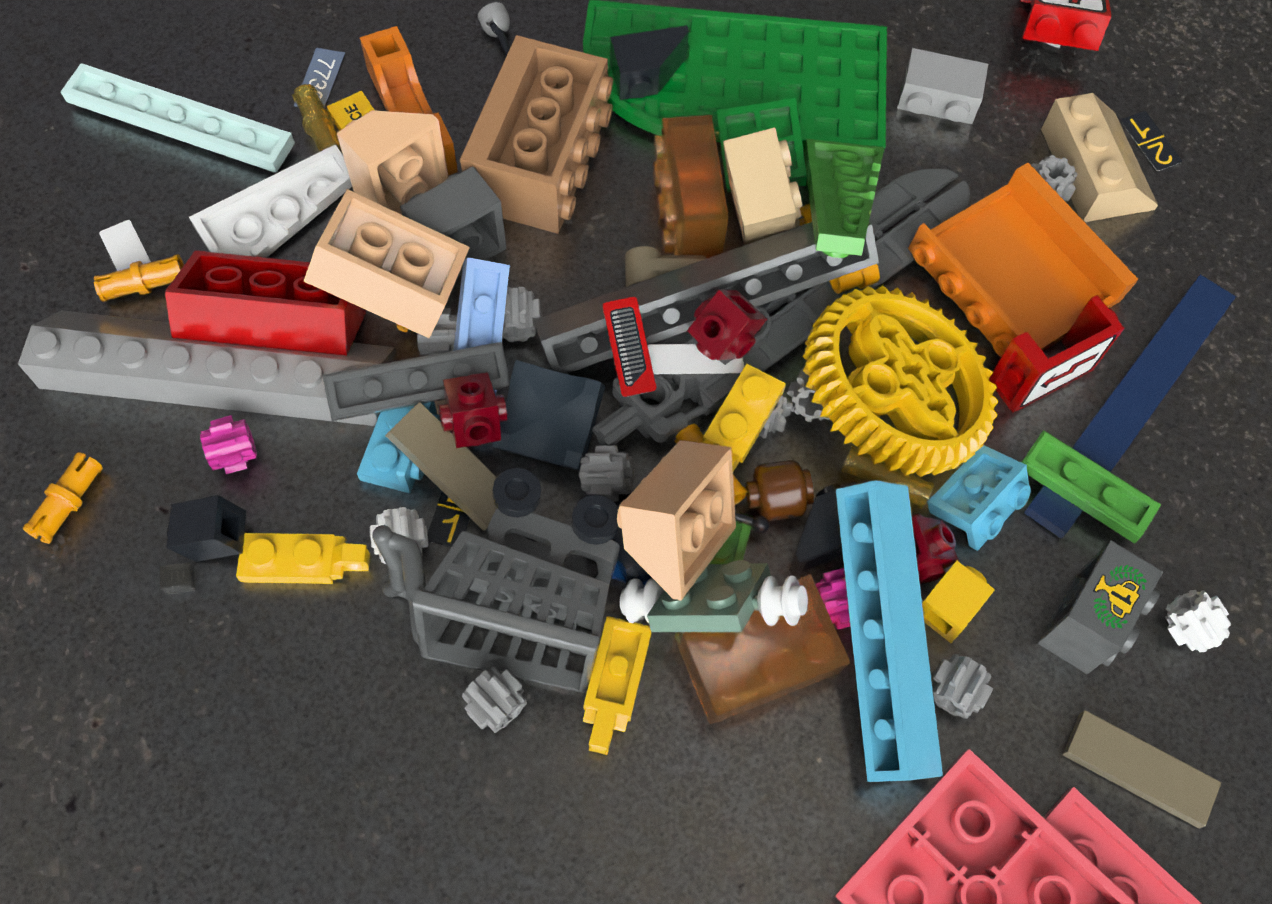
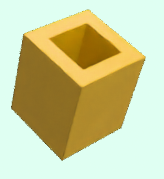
(955, 600)

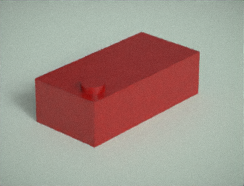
(258, 305)

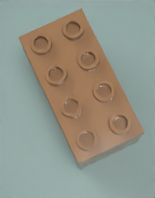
(540, 131)

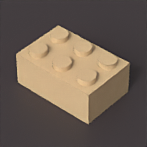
(761, 185)

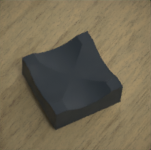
(549, 415)

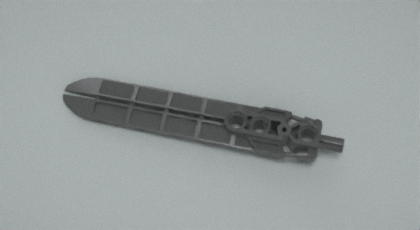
(792, 323)

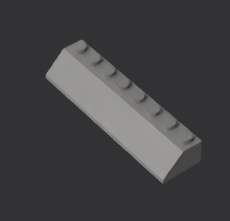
(145, 363)

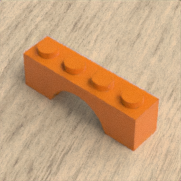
(397, 81)

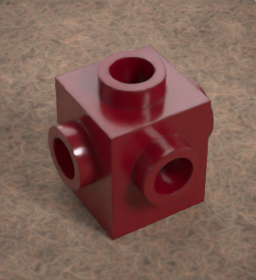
(726, 325)
(472, 410)
(933, 547)

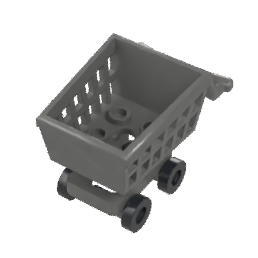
(566, 577)

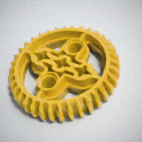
(900, 381)

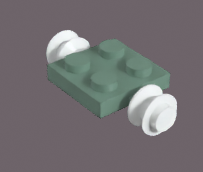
(717, 601)

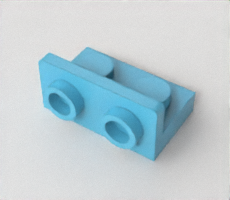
(383, 461)
(982, 495)

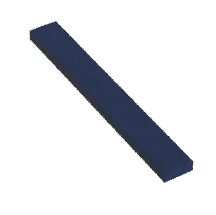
(1139, 393)

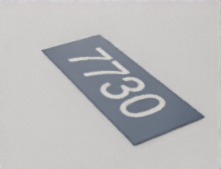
(323, 72)

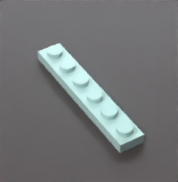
(178, 117)

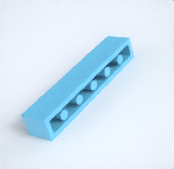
(888, 633)

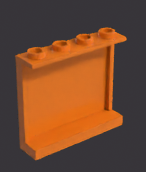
(1021, 263)

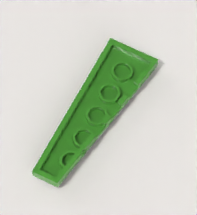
(841, 193)

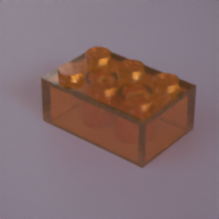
(690, 187)
(763, 660)

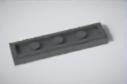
(409, 380)

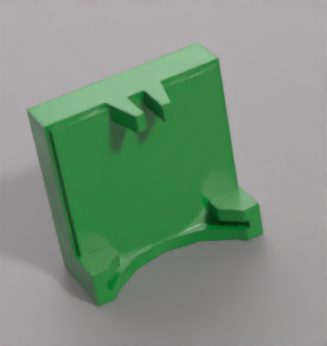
(763, 116)

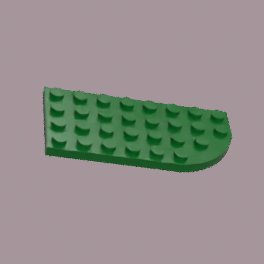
(754, 59)

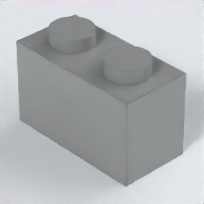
(942, 86)

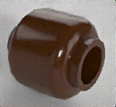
(780, 490)

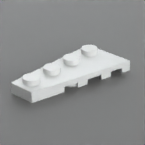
(274, 209)

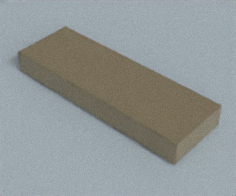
(451, 469)
(1142, 769)

